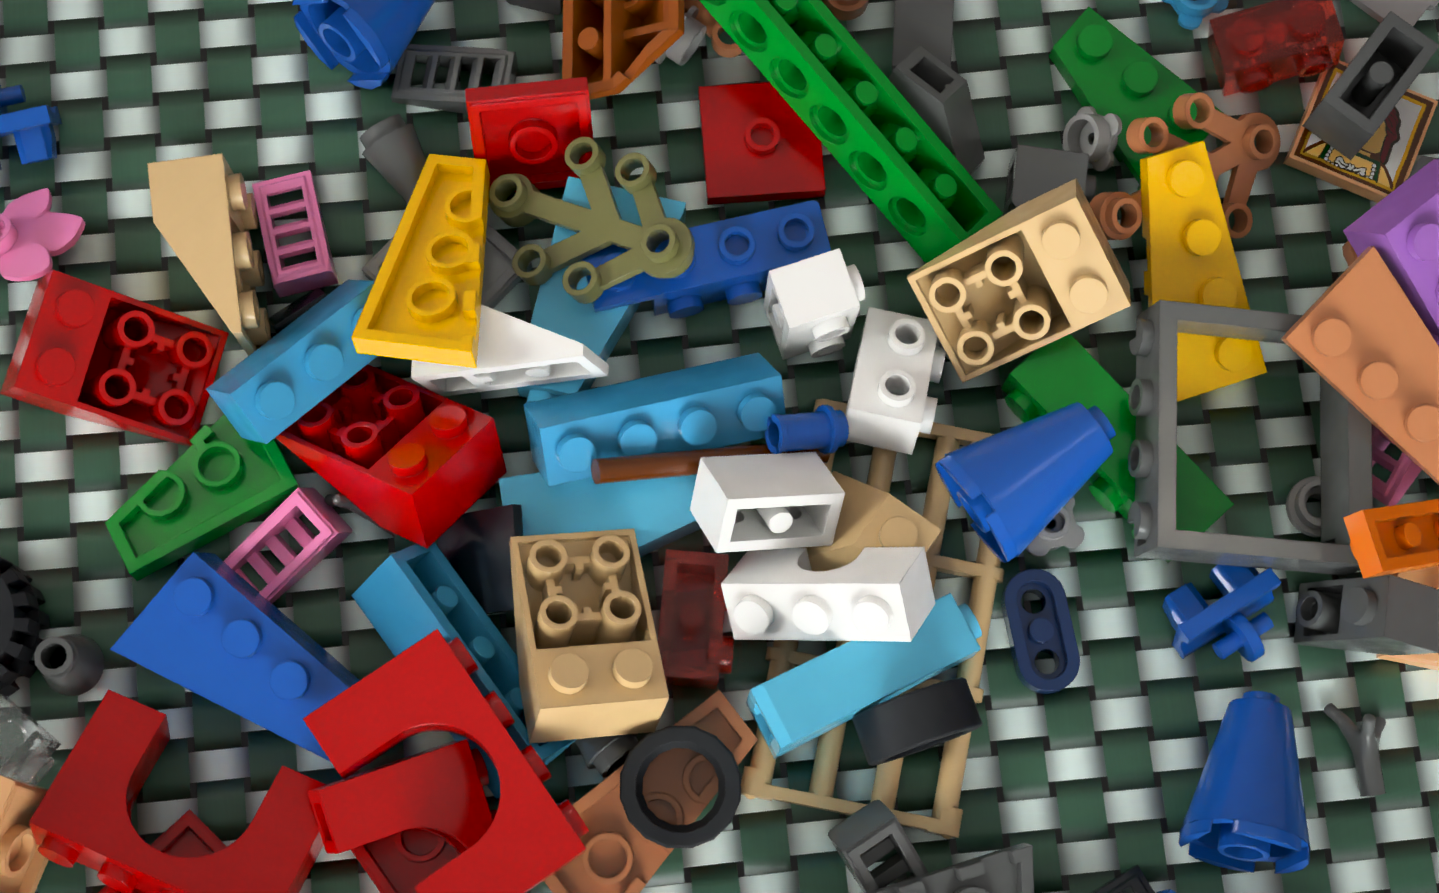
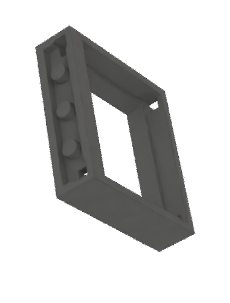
(1153, 453)

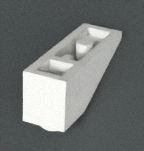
(512, 357)

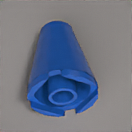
(360, 34)
(1026, 474)
(1250, 792)

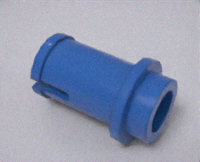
(820, 430)

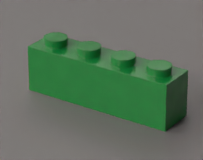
(1069, 374)

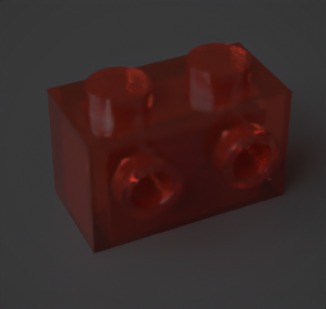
(1274, 43)
(693, 619)

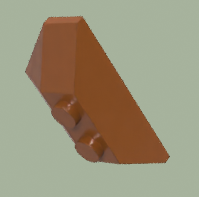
(616, 40)

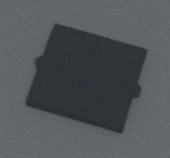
(481, 554)

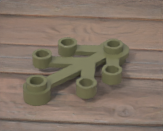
(596, 226)

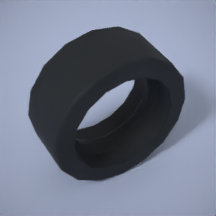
(917, 721)
(632, 787)

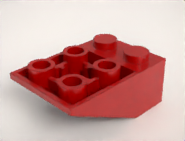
(113, 360)
(399, 452)

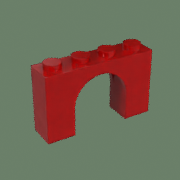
(432, 691)
(424, 791)
(92, 804)

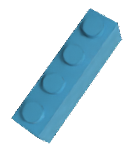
(654, 414)
(422, 593)

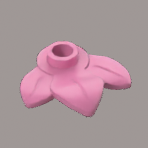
(33, 235)

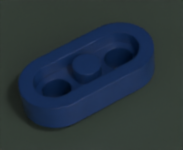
(1044, 631)

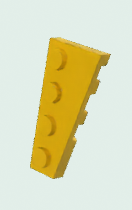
(1194, 263)
(433, 272)

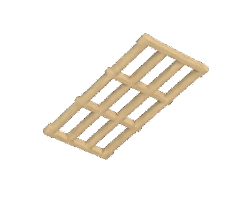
(783, 657)

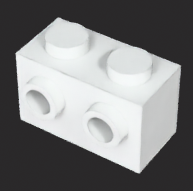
(813, 304)
(892, 381)
(766, 501)

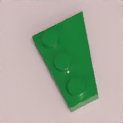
(1120, 79)
(200, 498)

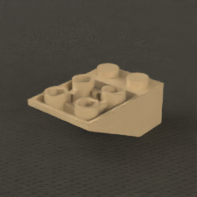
(207, 224)
(1021, 282)
(585, 636)

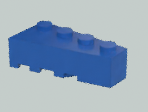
(235, 650)

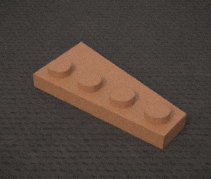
(1376, 356)
(675, 790)

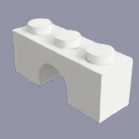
(871, 599)

